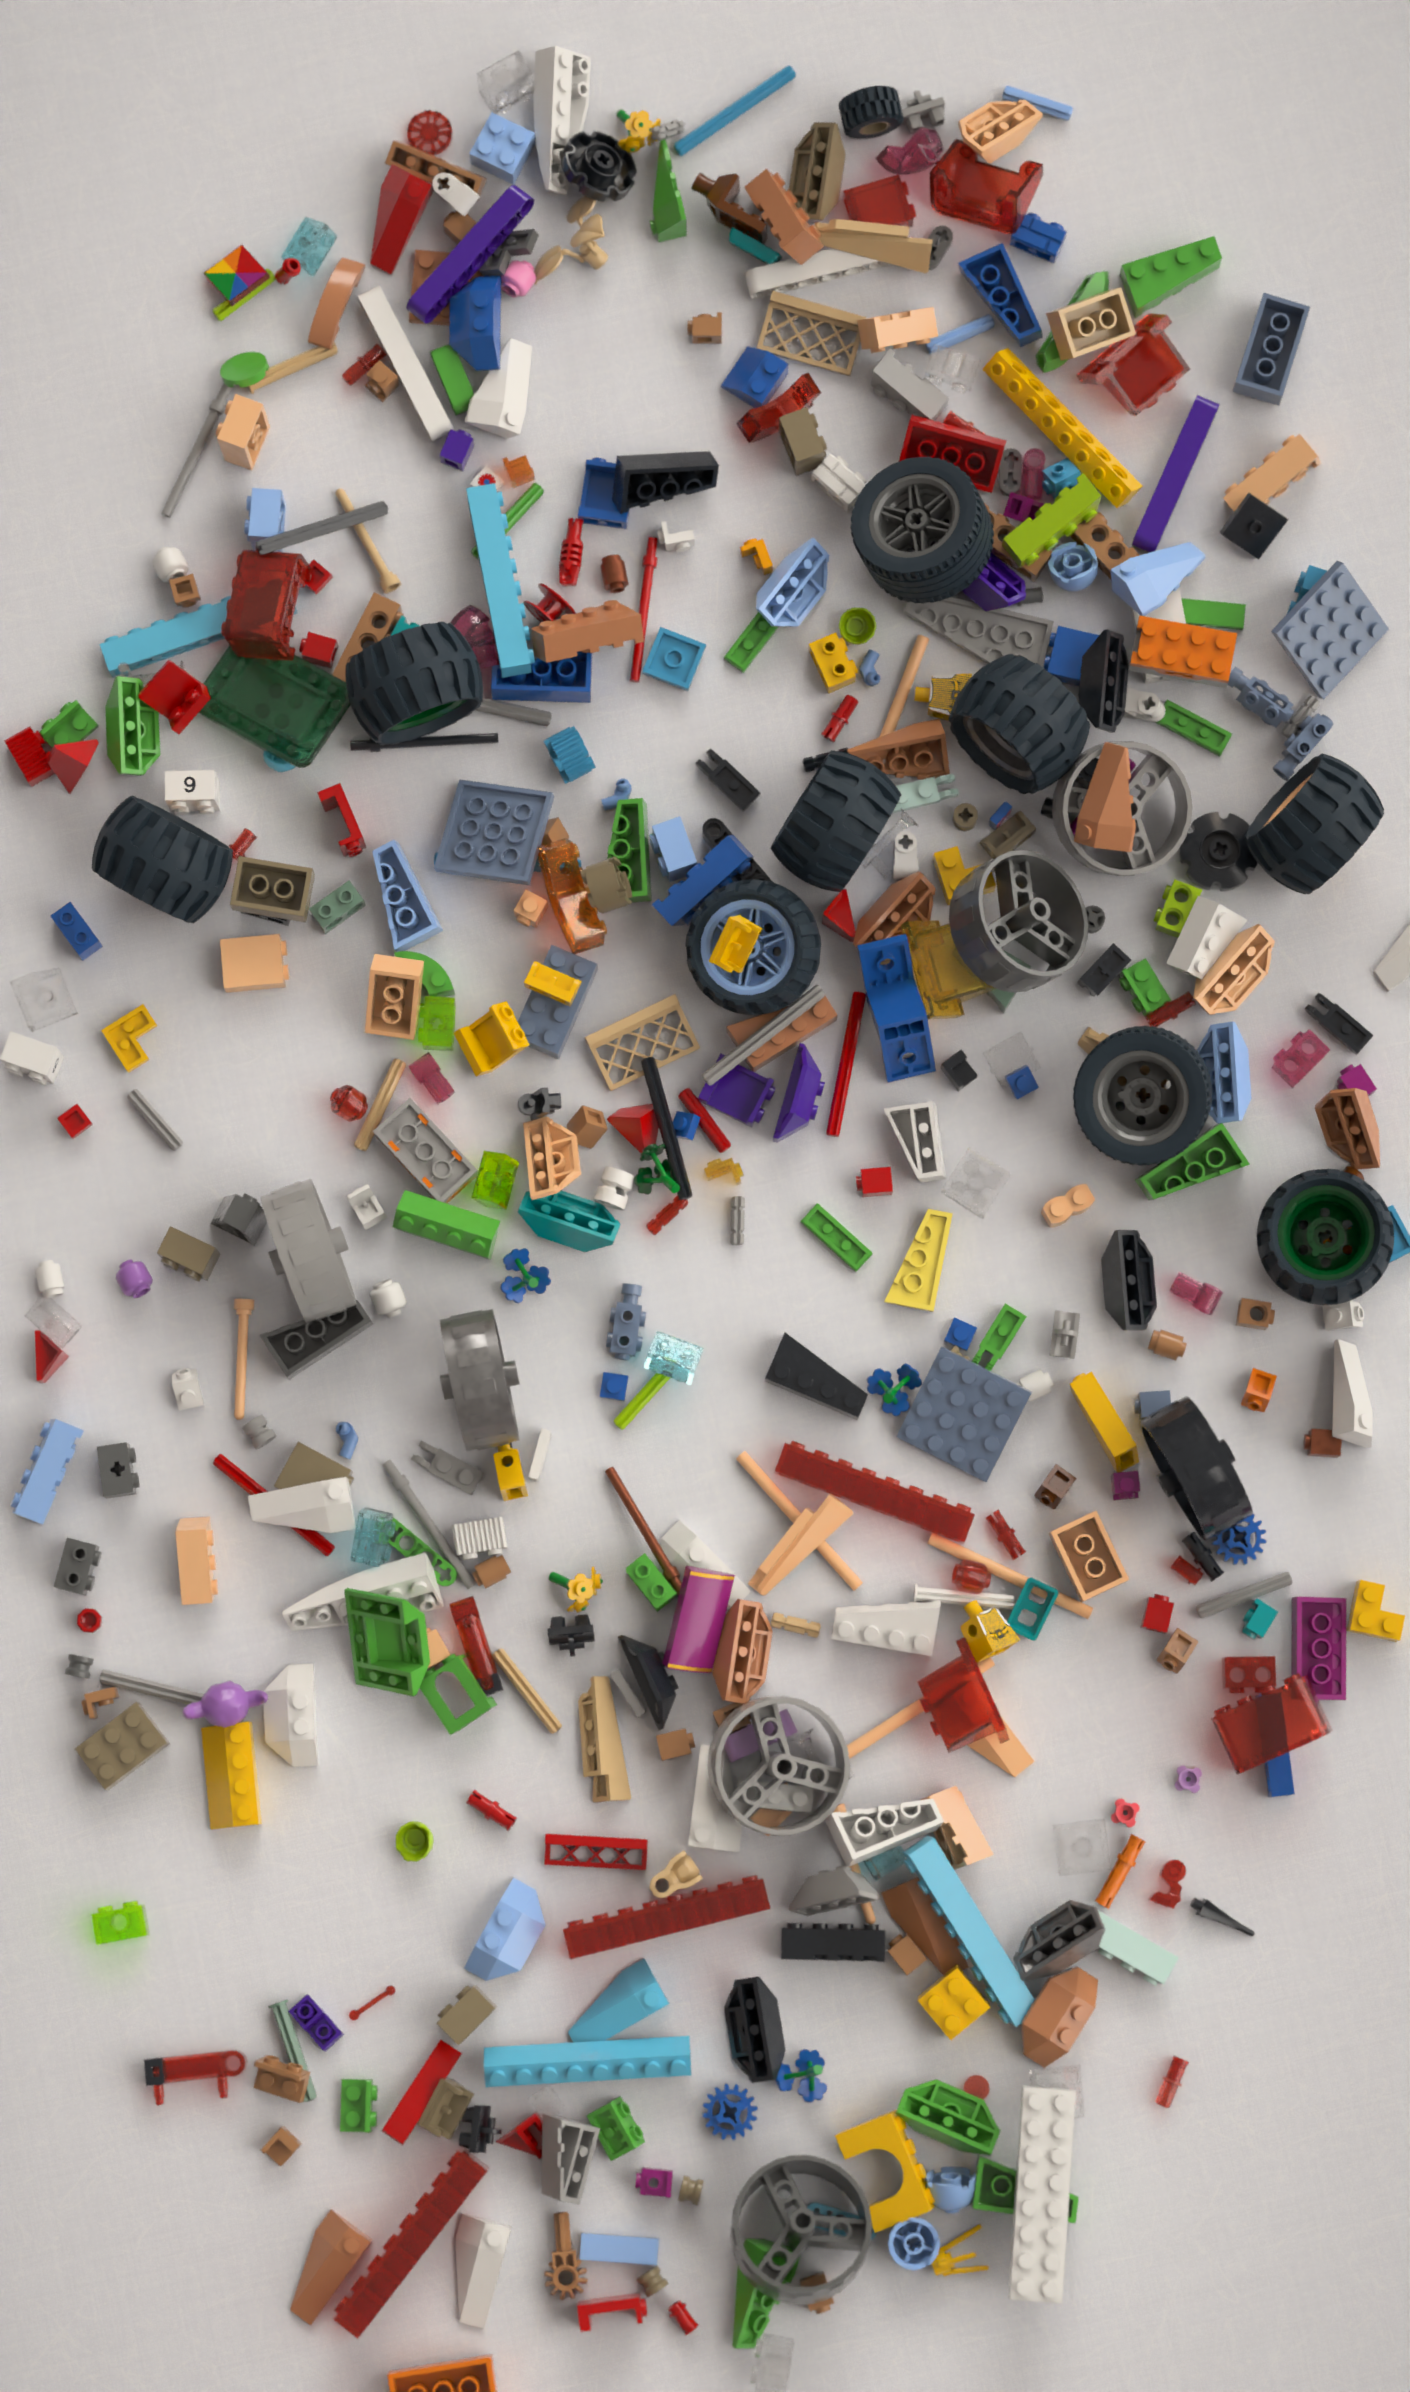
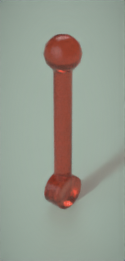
(355, 2014)

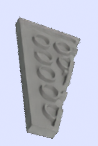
(984, 633)

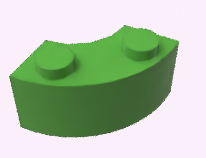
(435, 978)

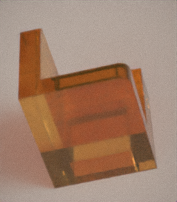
(518, 471)

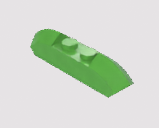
(1048, 356)

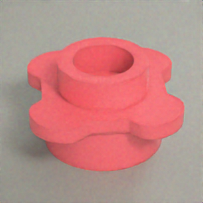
(1128, 1819)

